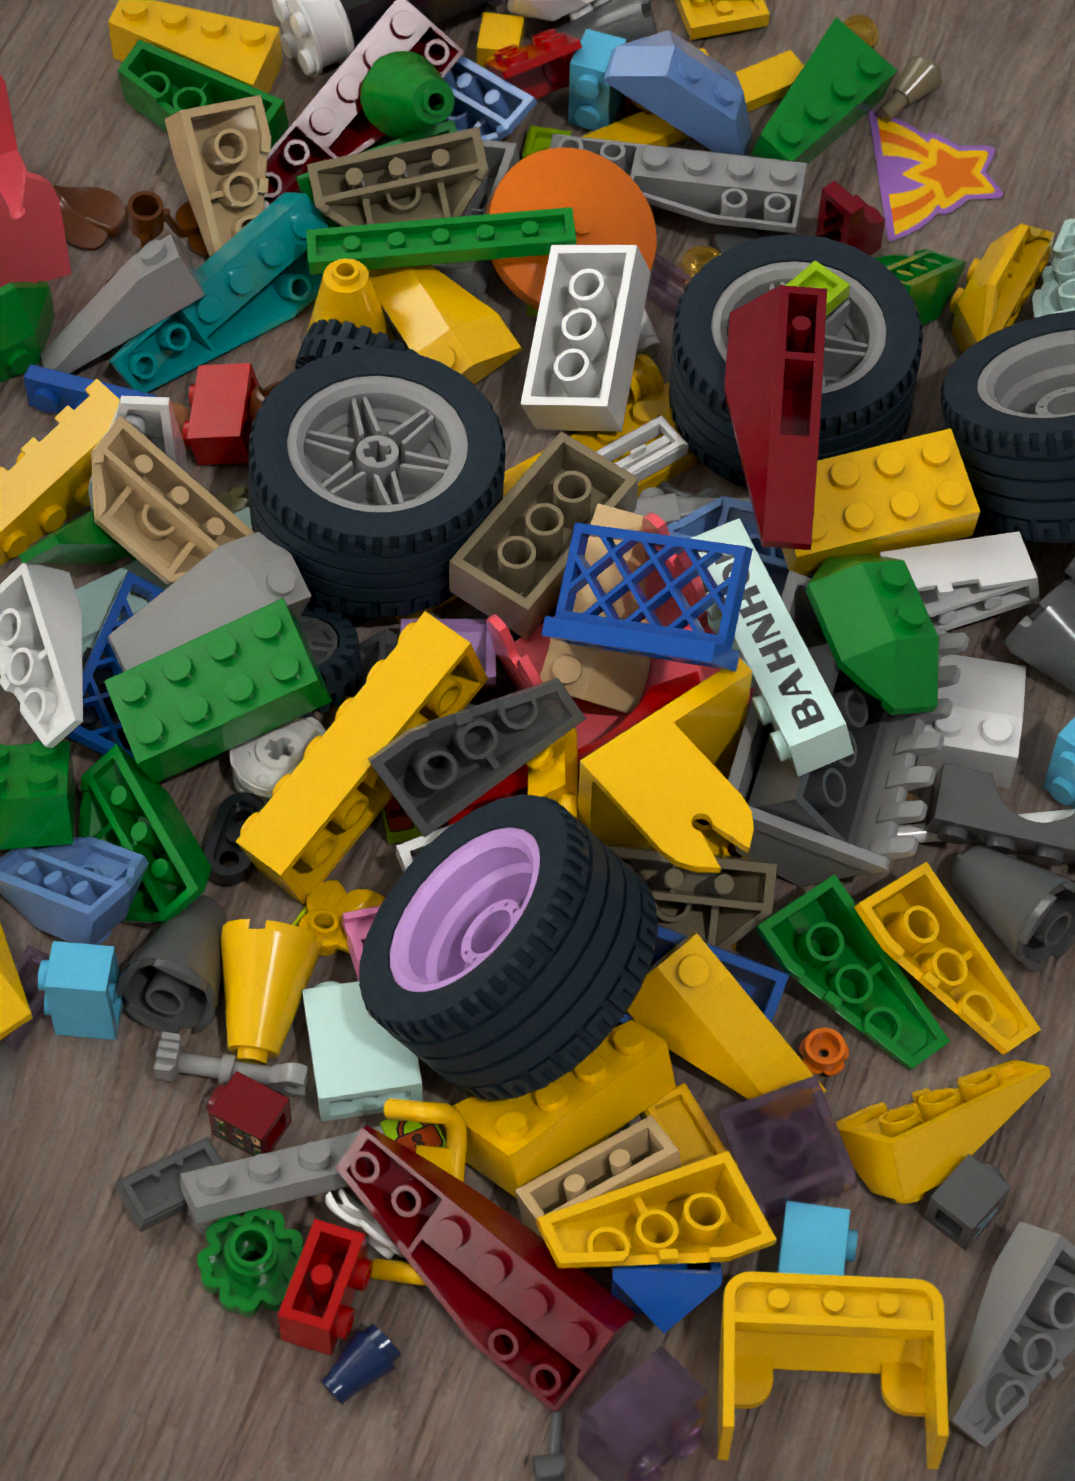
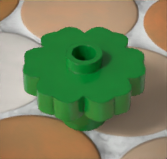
(247, 1284)

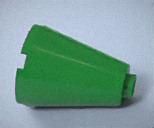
(405, 94)

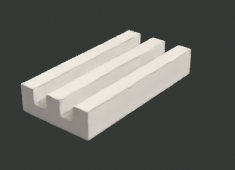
(647, 458)

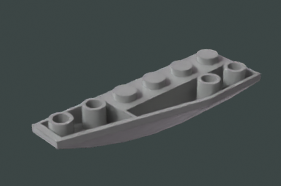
(708, 184)

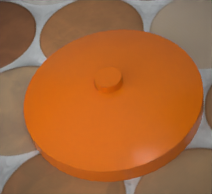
(604, 205)

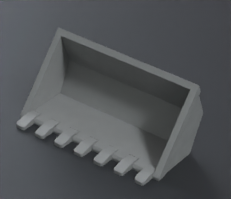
(811, 856)

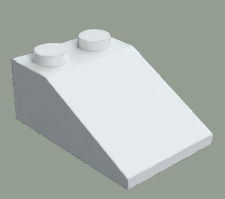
(983, 720)

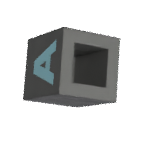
(968, 1201)

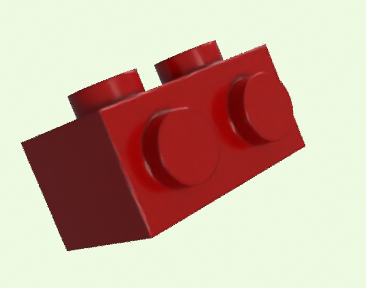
(220, 414)
(323, 1288)

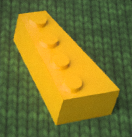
(53, 474)

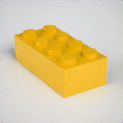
(888, 500)

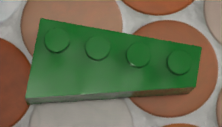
(165, 83)
(827, 97)

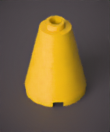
(350, 296)
(264, 984)

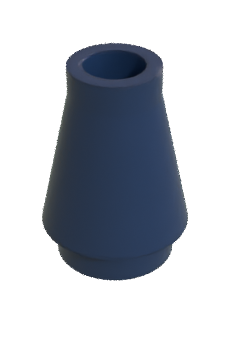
(361, 1363)

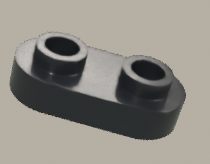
(223, 836)

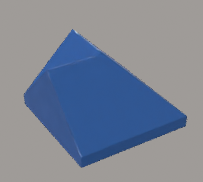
(665, 1290)

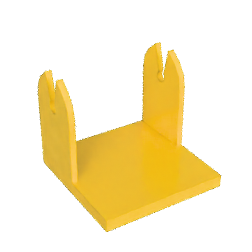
(672, 772)

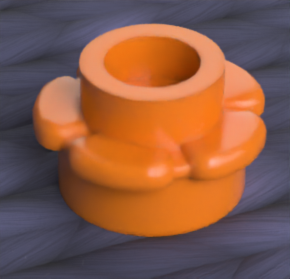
(824, 1040)

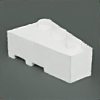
(971, 577)

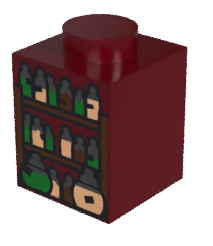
(248, 1114)

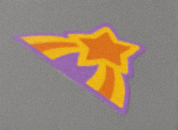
(925, 175)

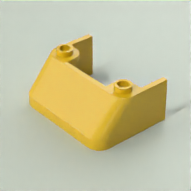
(834, 1327)

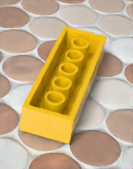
(335, 789)

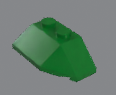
(927, 277)
(24, 325)
(878, 629)
(141, 816)

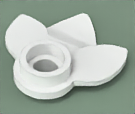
(359, 1216)

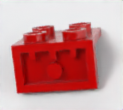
(538, 66)

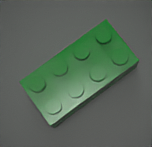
(217, 691)
(36, 795)

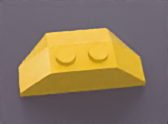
(1000, 284)

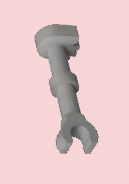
(171, 1060)

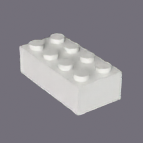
(586, 338)

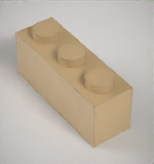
(611, 1165)

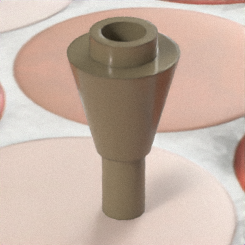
(917, 80)

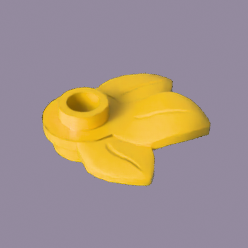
(325, 912)

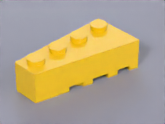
(216, 41)
(543, 1129)

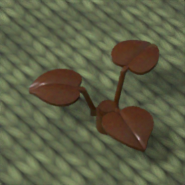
(95, 213)

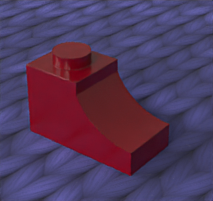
(849, 219)

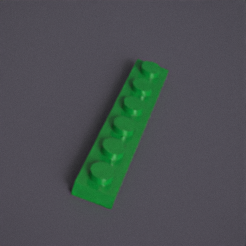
(442, 239)

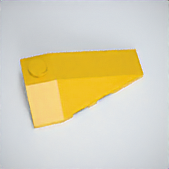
(444, 320)
(714, 1022)
(923, 1142)
(671, 1218)

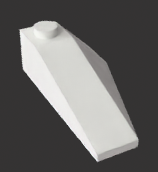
(42, 649)

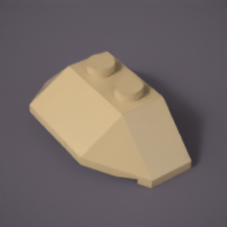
(156, 505)

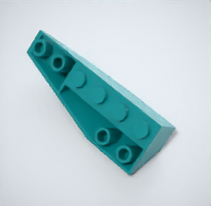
(248, 290)

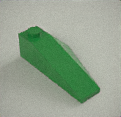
(76, 543)
(842, 964)

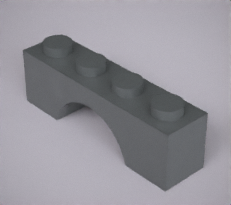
(970, 809)

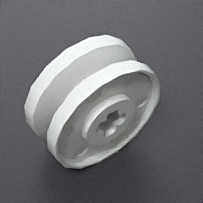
(270, 756)

